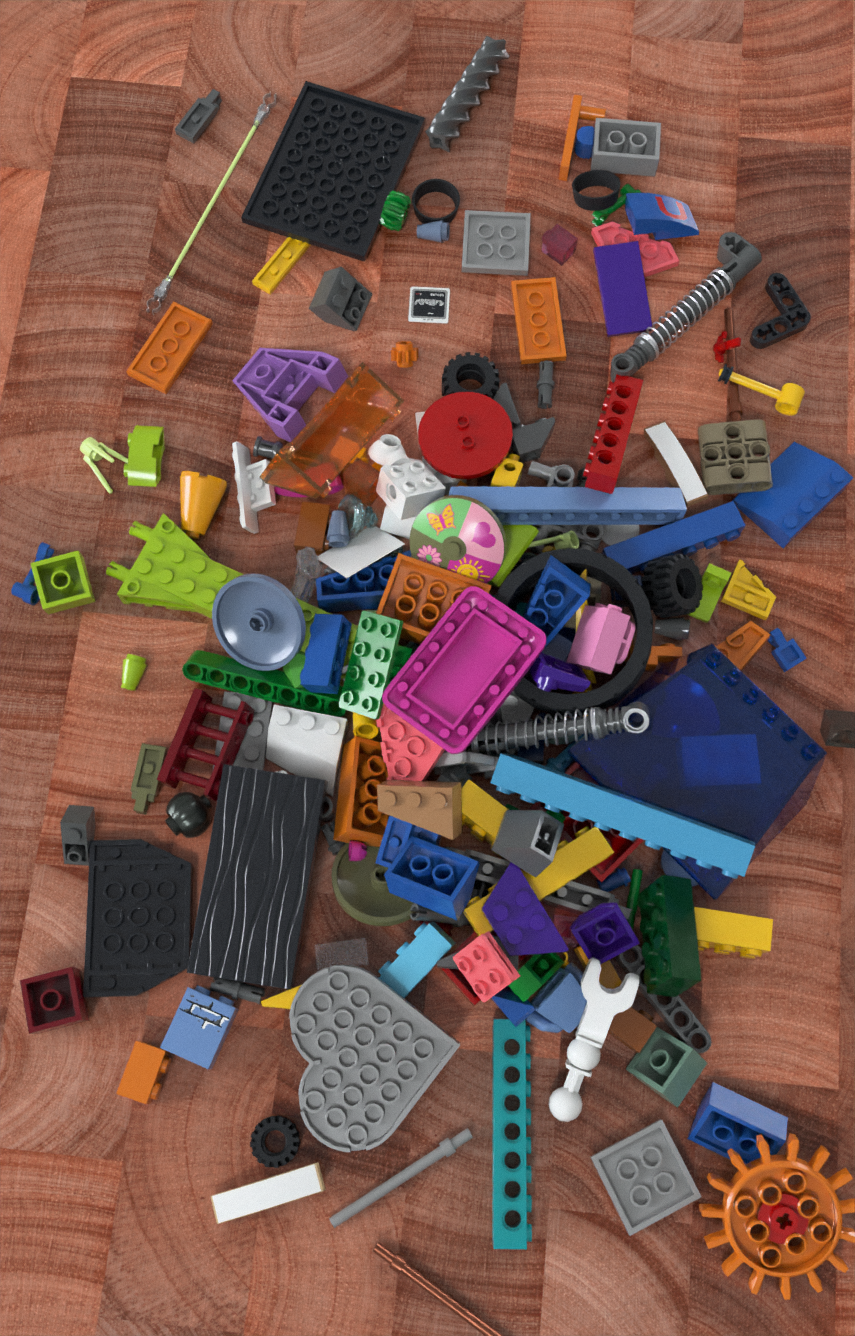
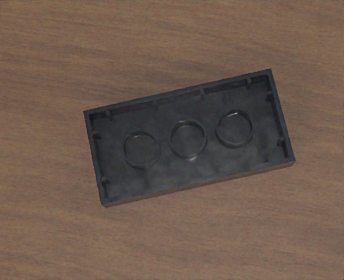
(258, 877)

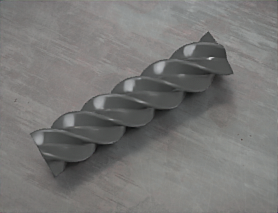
(466, 93)

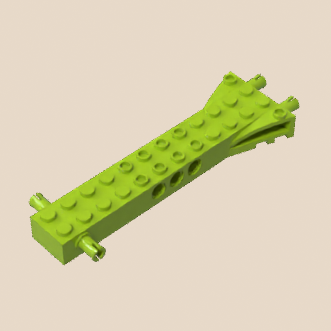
(182, 577)

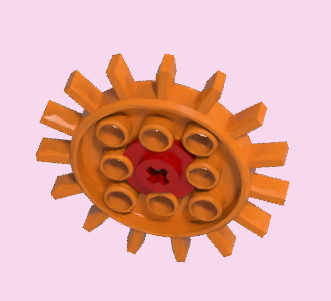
(777, 1232)

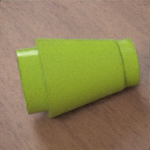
(132, 671)

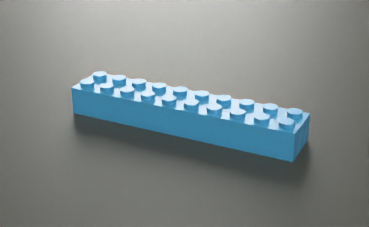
(623, 813)

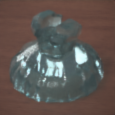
(357, 515)

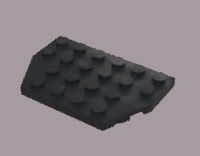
(135, 918)

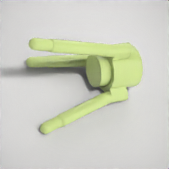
(96, 451)
(562, 541)

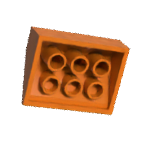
(421, 595)
(357, 795)

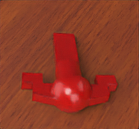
(720, 347)

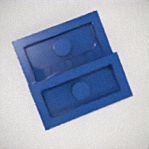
(395, 837)

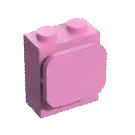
(601, 638)

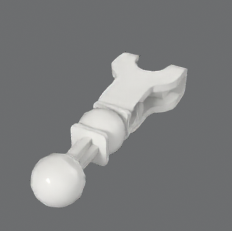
(595, 1022)

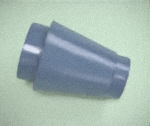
(434, 231)
(338, 530)

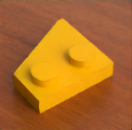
(748, 593)

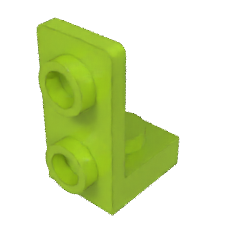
(713, 582)

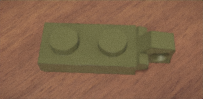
(144, 783)

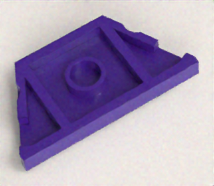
(520, 917)

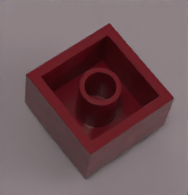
(54, 1000)

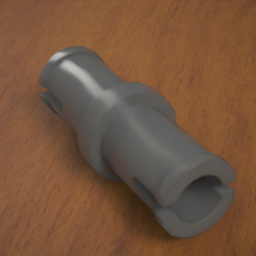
(545, 384)
(238, 990)

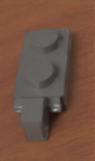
(199, 116)

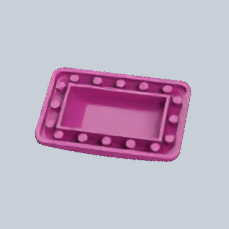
(464, 670)

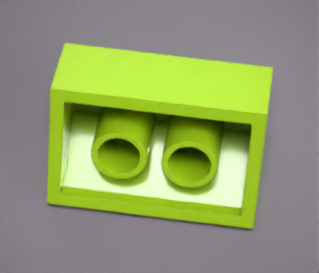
(518, 540)

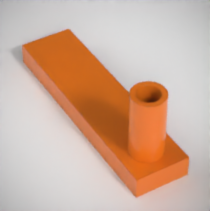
(577, 112)

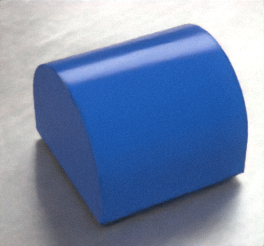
(584, 142)

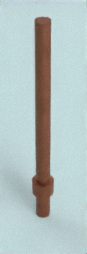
(735, 407)
(399, 1264)

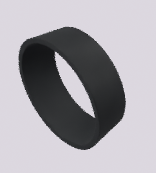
(596, 178)
(435, 185)

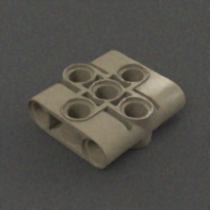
(716, 444)

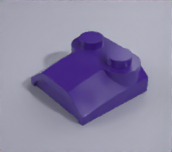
(556, 673)
(604, 932)

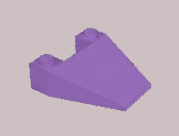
(282, 381)

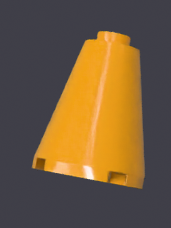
(199, 501)

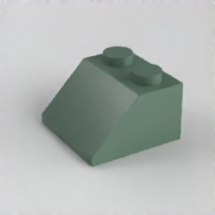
(667, 1066)

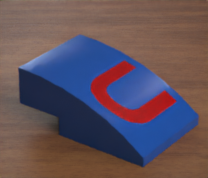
(659, 215)

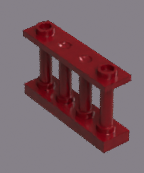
(186, 735)

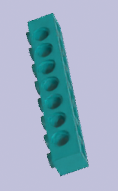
(505, 1235)

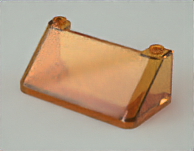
(334, 435)

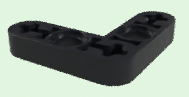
(788, 314)

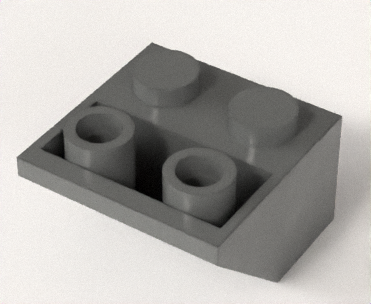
(340, 299)
(528, 839)

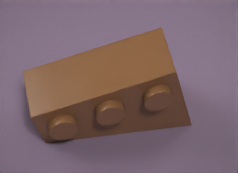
(424, 804)

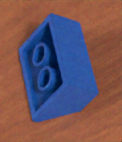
(432, 877)
(733, 1122)

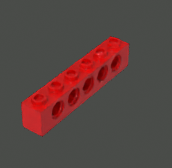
(613, 435)

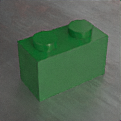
(535, 974)

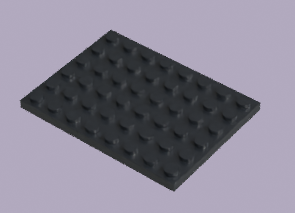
(333, 170)

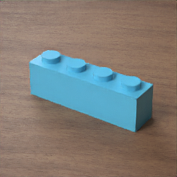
(416, 958)

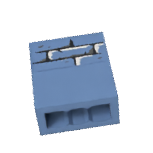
(200, 1027)

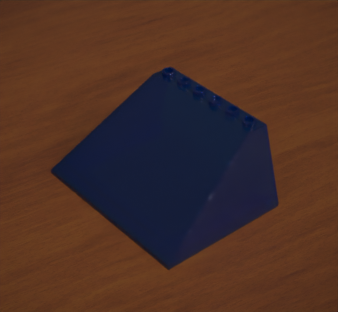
(709, 754)

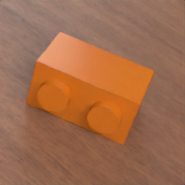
(144, 1072)

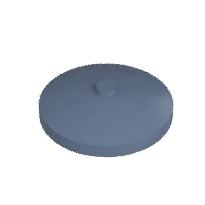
(258, 622)

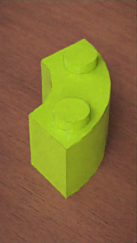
(145, 456)

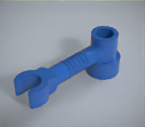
(27, 590)

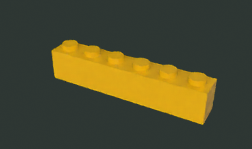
(568, 863)

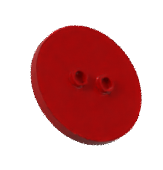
(465, 435)

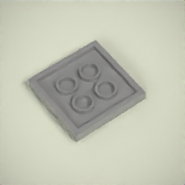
(496, 242)
(645, 1177)

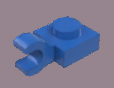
(786, 653)

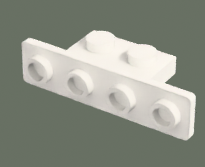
(252, 491)

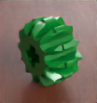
(395, 210)

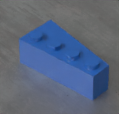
(358, 591)
(556, 598)

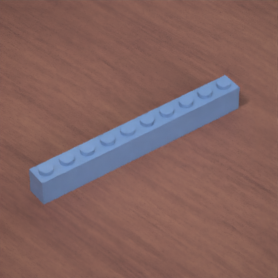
(579, 505)

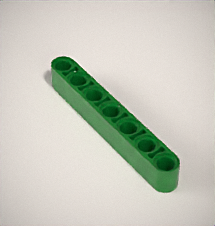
(229, 674)

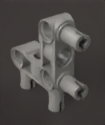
(551, 475)

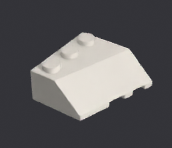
(307, 743)

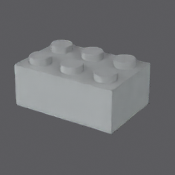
(626, 146)

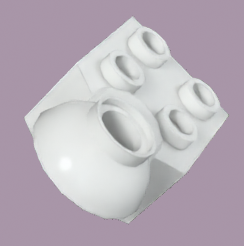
(403, 481)

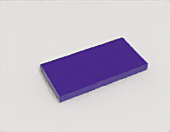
(622, 288)

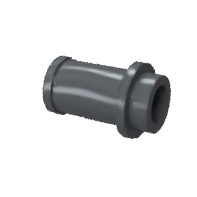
(334, 846)

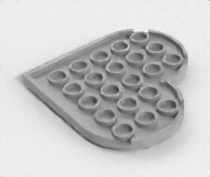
(365, 1056)

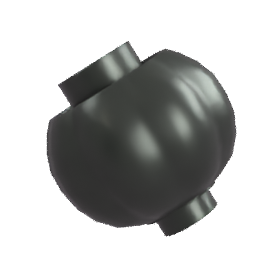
(188, 814)

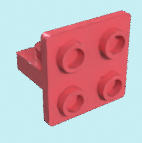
(485, 966)

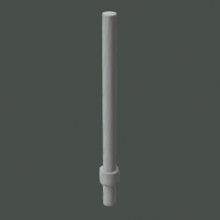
(446, 1148)

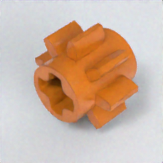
(404, 354)

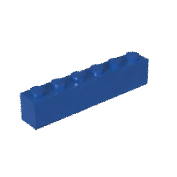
(680, 537)

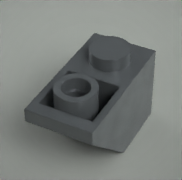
(531, 439)
(77, 831)

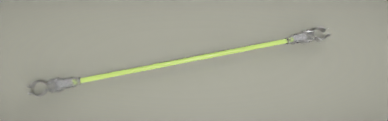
(161, 291)

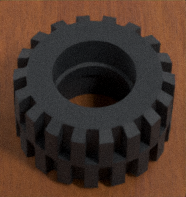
(472, 368)
(672, 585)

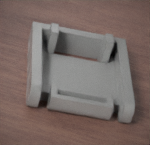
(468, 761)

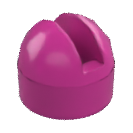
(356, 851)

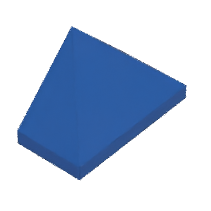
(512, 1006)

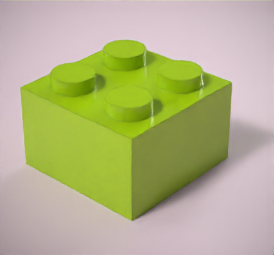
(62, 582)

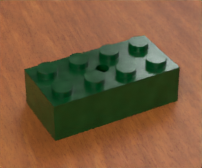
(669, 936)

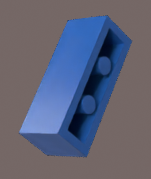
(325, 653)

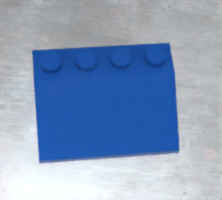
(800, 491)

